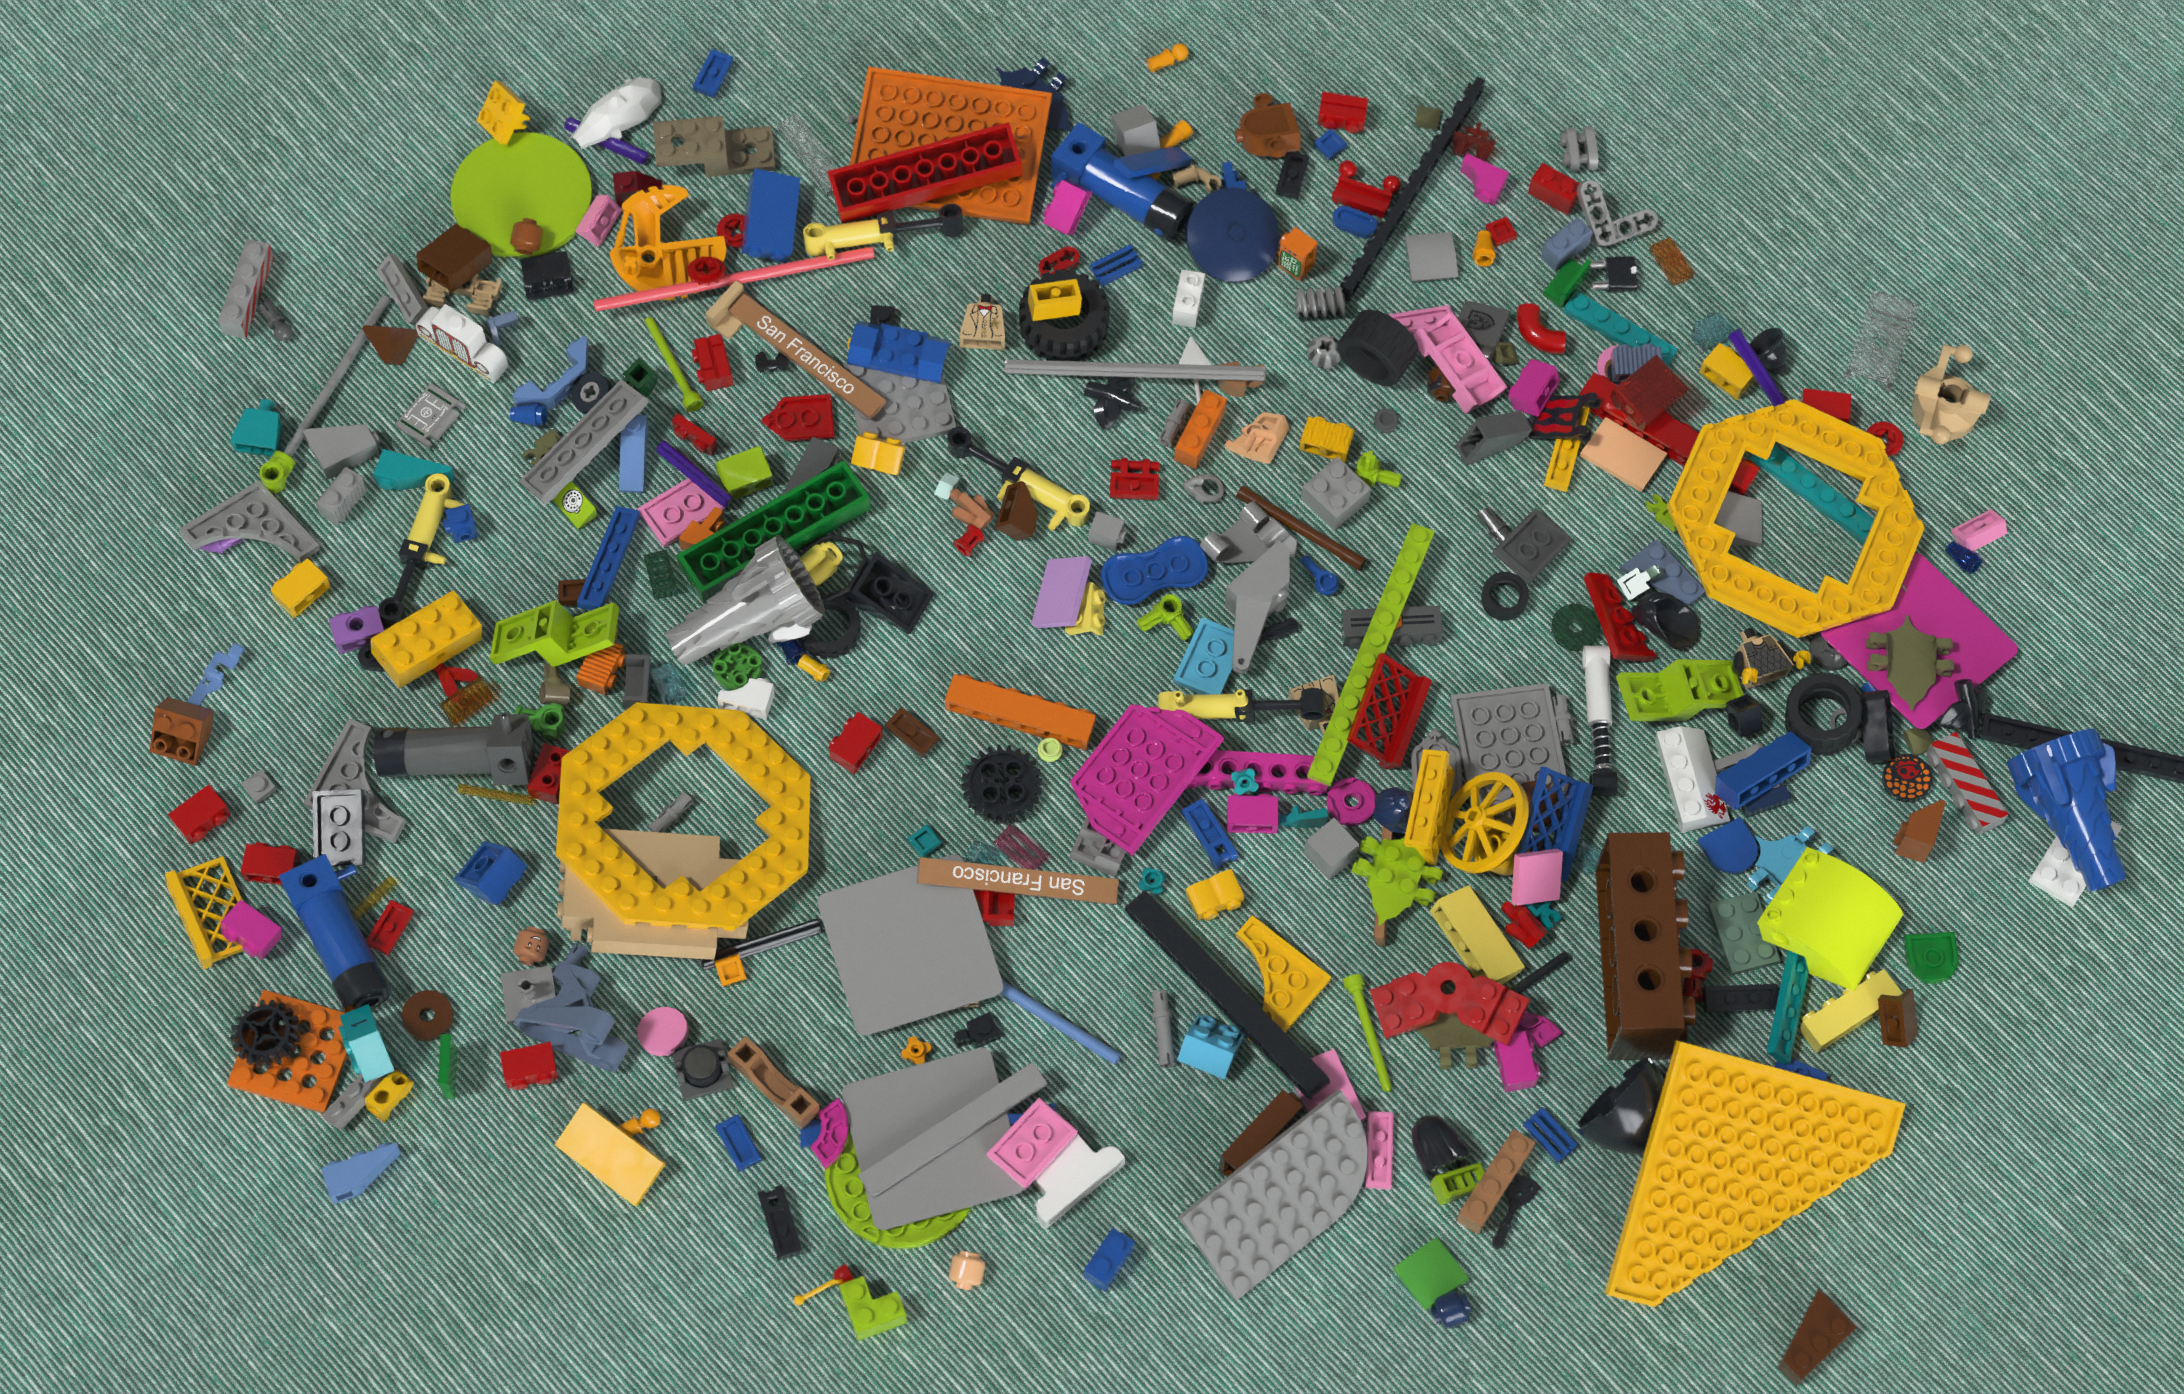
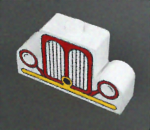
(462, 341)

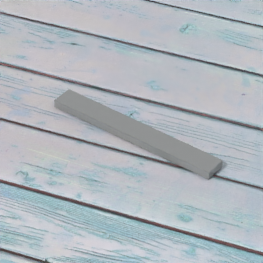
(952, 1130)

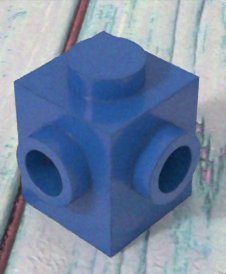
(460, 523)

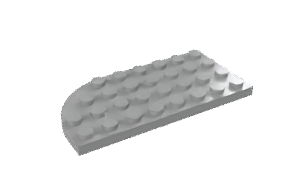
(1281, 1196)

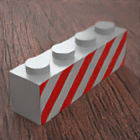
(246, 288)
(1966, 784)

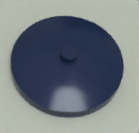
(1232, 235)

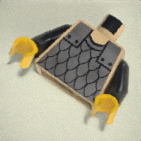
(1764, 659)

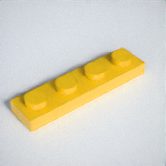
(1563, 459)

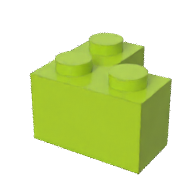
(869, 1315)

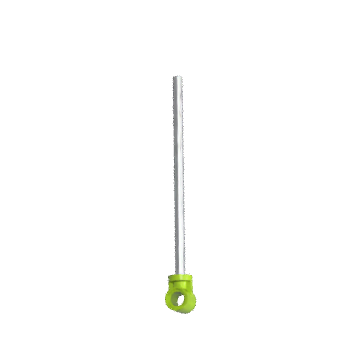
(281, 462)

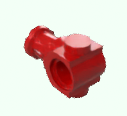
(1698, 975)

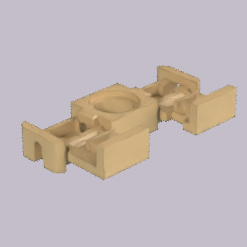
(482, 295)

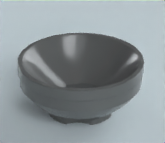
(1824, 655)

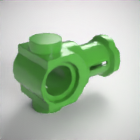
(540, 718)

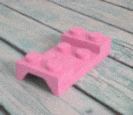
(1460, 362)

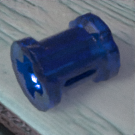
(791, 650)

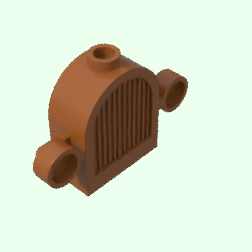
(1269, 128)

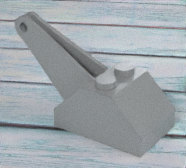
(1254, 598)

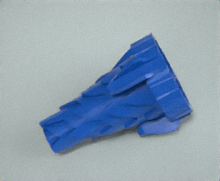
(2067, 787)

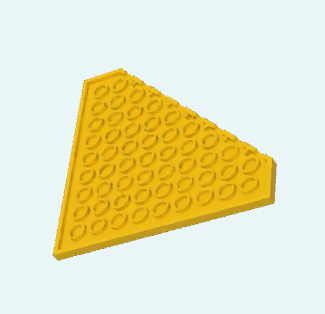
(1733, 1160)

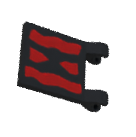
(1561, 418)

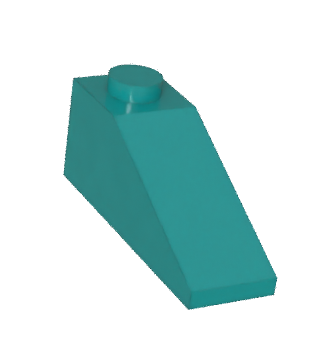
(406, 472)

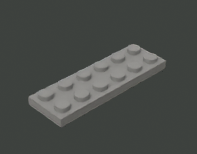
(583, 442)

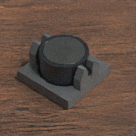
(702, 1068)

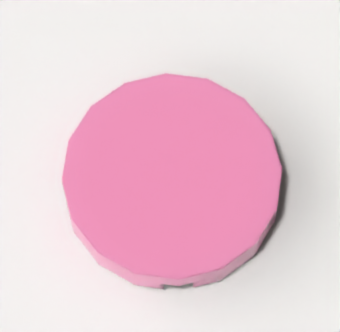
(662, 1031)

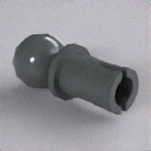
(282, 331)

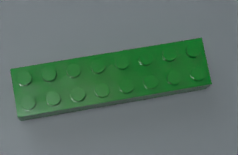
(797, 516)

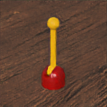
(840, 1276)

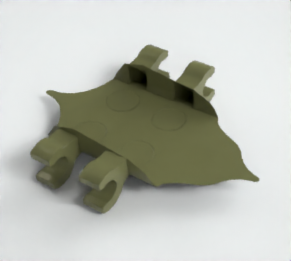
(1910, 660)
(1451, 1034)

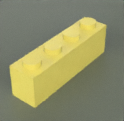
(1848, 1011)

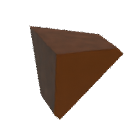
(391, 342)

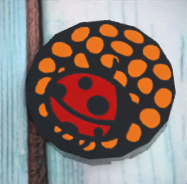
(1907, 778)

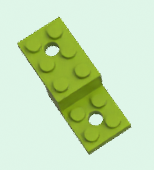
(554, 633)
(1678, 690)

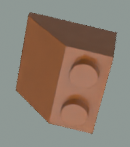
(1919, 833)

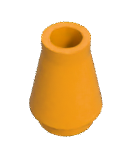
(1483, 251)

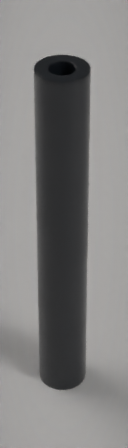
(1540, 973)

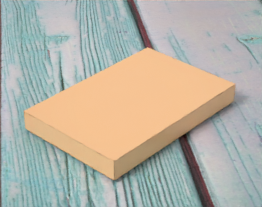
(1623, 454)

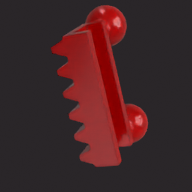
(1363, 195)

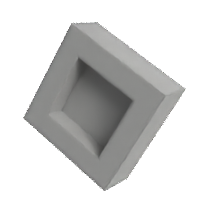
(258, 787)

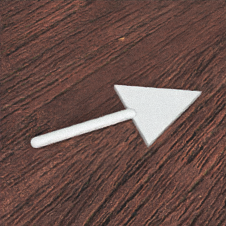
(1194, 356)

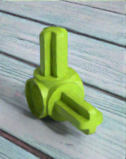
(1370, 471)
(1174, 618)

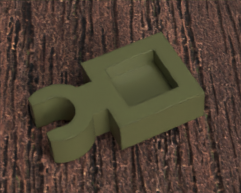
(542, 446)

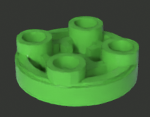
(736, 665)

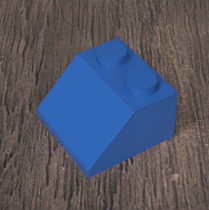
(491, 872)

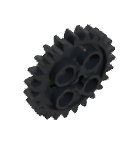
(1024, 782)

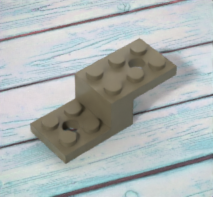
(714, 146)

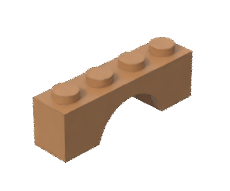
(760, 1072)
(1495, 1181)

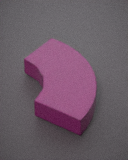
(1538, 1029)
(833, 1133)

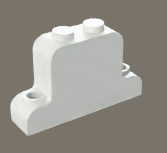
(1072, 1177)

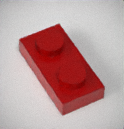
(699, 438)
(389, 927)

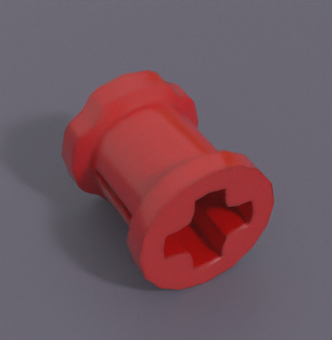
(969, 540)

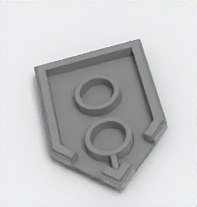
(1435, 741)

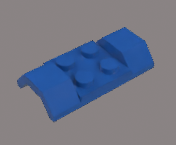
(898, 351)

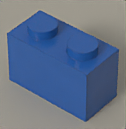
(1108, 1259)

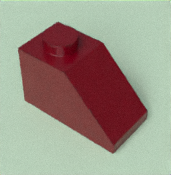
(631, 182)

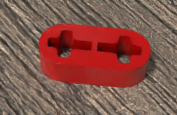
(1057, 261)

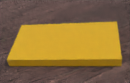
(610, 1154)

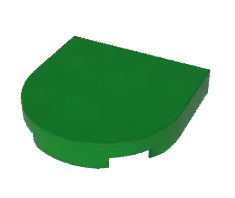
(1931, 956)

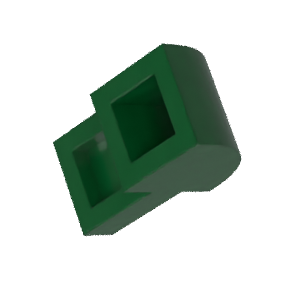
(640, 377)

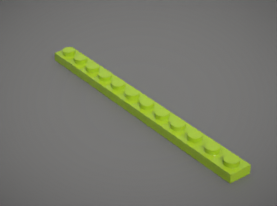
(1375, 642)

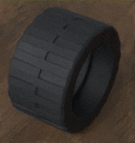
(1378, 347)
(1831, 687)

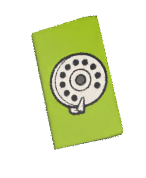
(575, 505)

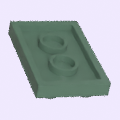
(1739, 934)

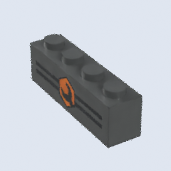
(1415, 625)

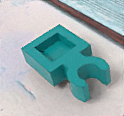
(1543, 912)

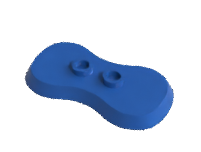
(1136, 576)

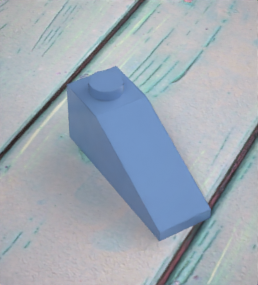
(633, 455)

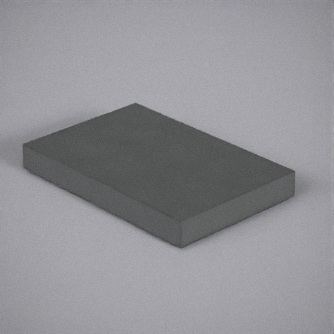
(1532, 546)

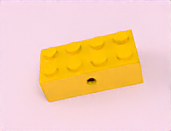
(426, 639)

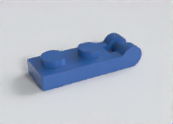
(1209, 833)

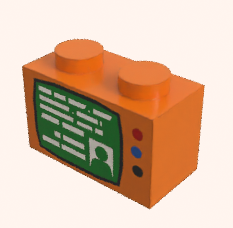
(1297, 253)

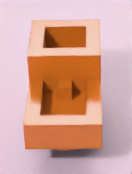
(696, 532)

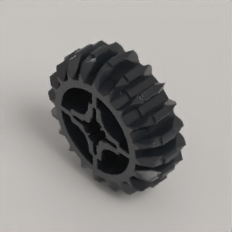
(274, 1015)

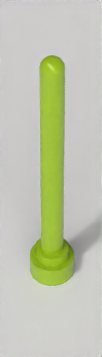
(691, 400)
(1354, 985)

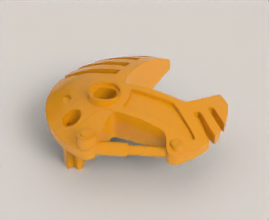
(671, 257)

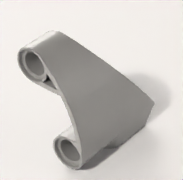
(1247, 538)

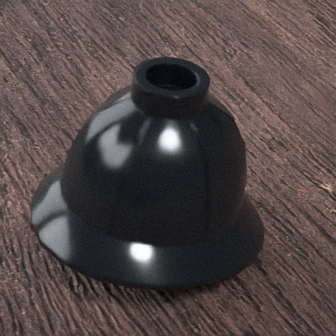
(1770, 349)

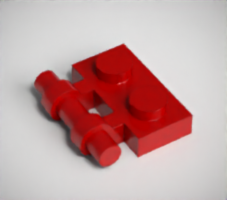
(1134, 485)

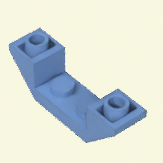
(557, 391)

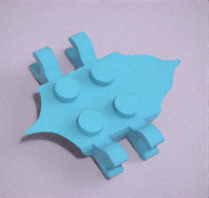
(1779, 858)

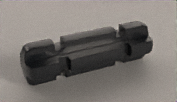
(1278, 629)

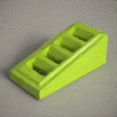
(1444, 1188)

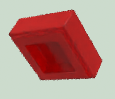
(1501, 231)

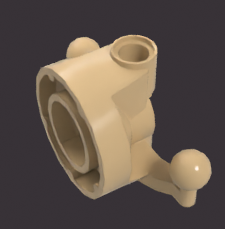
(1939, 417)

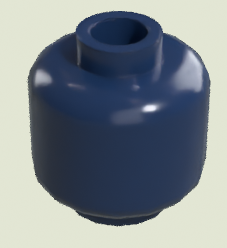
(1451, 1309)

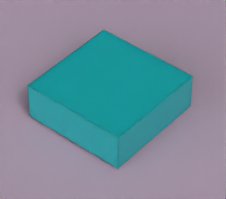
(924, 841)

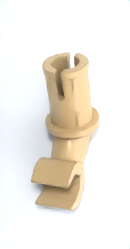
(1195, 174)

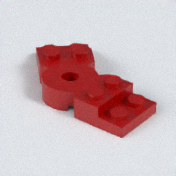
(1477, 1001)

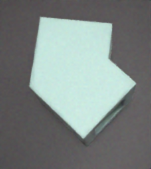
(946, 484)

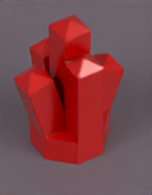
(1524, 924)

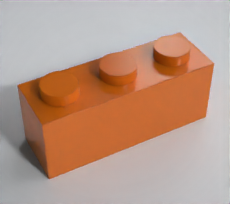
(1200, 429)

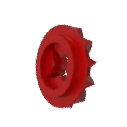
(728, 223)
(713, 265)
(1894, 436)

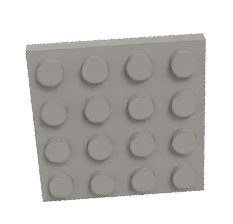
(912, 407)

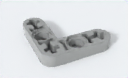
(1610, 227)

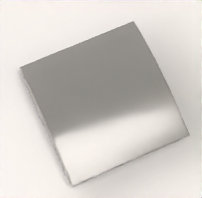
(1431, 256)

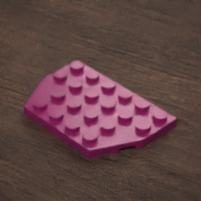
(1141, 771)

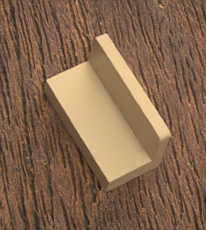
(719, 316)

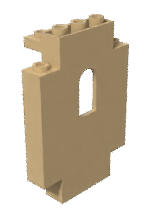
(662, 858)

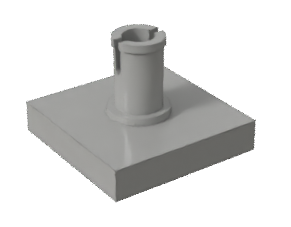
(526, 988)

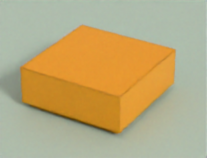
(730, 970)

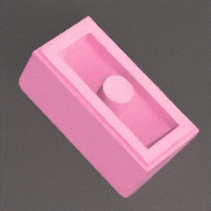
(599, 219)
(1980, 530)

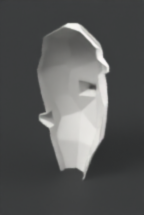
(618, 111)

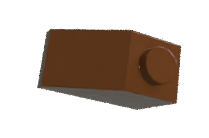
(1017, 513)

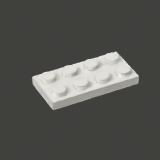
(2057, 873)

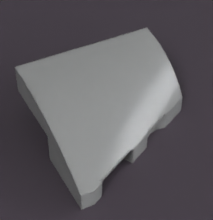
(1096, 850)

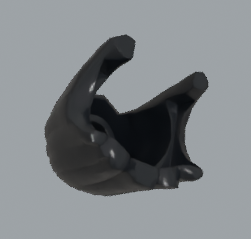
(1437, 1145)

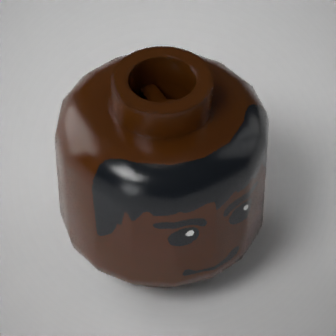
(1439, 386)

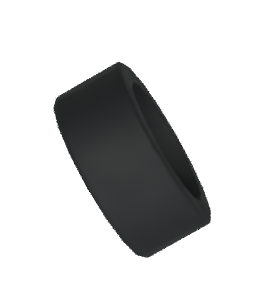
(1511, 580)

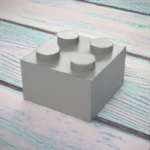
(1335, 493)

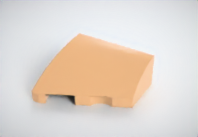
(1261, 438)

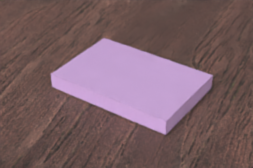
(1061, 592)

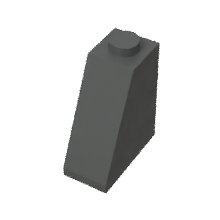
(1492, 435)

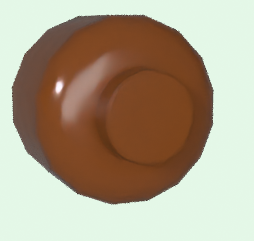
(526, 236)

